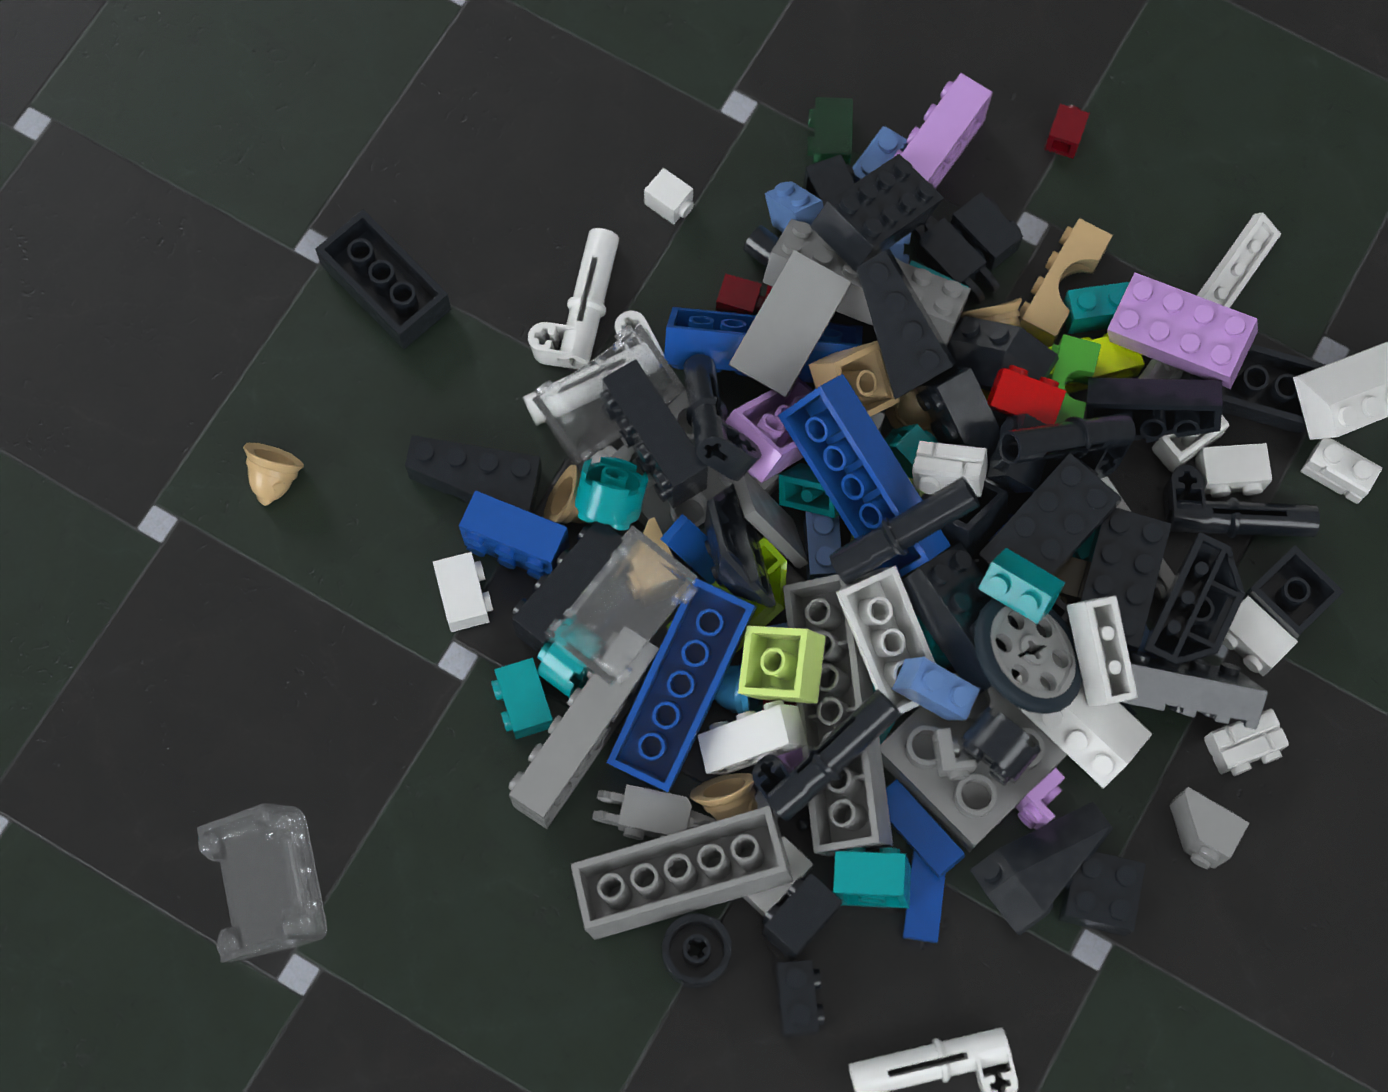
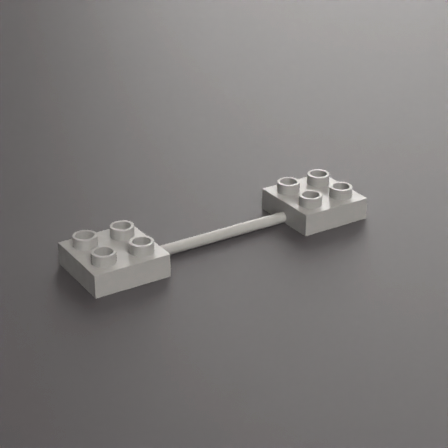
(963, 807)

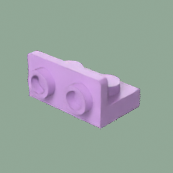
(1033, 806)

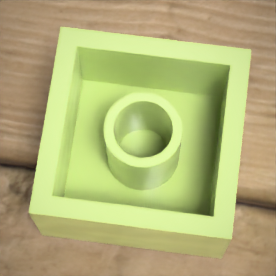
(782, 664)

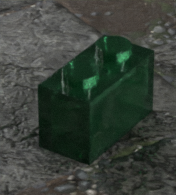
(831, 129)

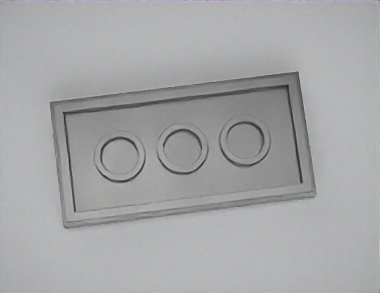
(790, 323)

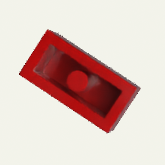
(1018, 394)

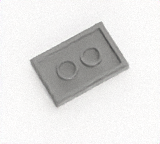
(770, 520)

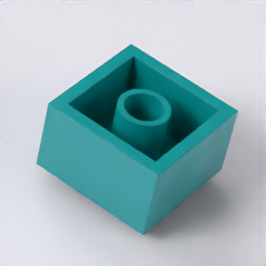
(872, 878)

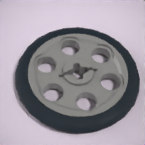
(998, 665)

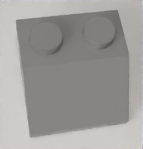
(1206, 828)

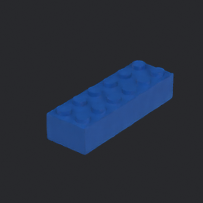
(721, 333)
(856, 466)
(681, 685)

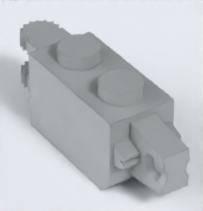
(649, 813)

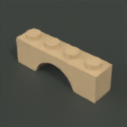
(1080, 253)

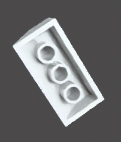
(1345, 393)
(884, 628)
(1095, 737)

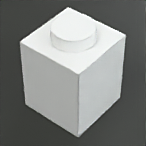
(669, 196)

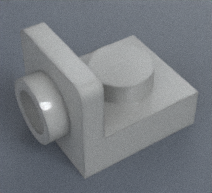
(946, 751)

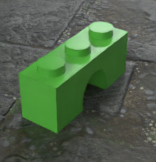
(1075, 364)

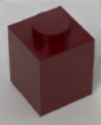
(1067, 130)
(739, 296)

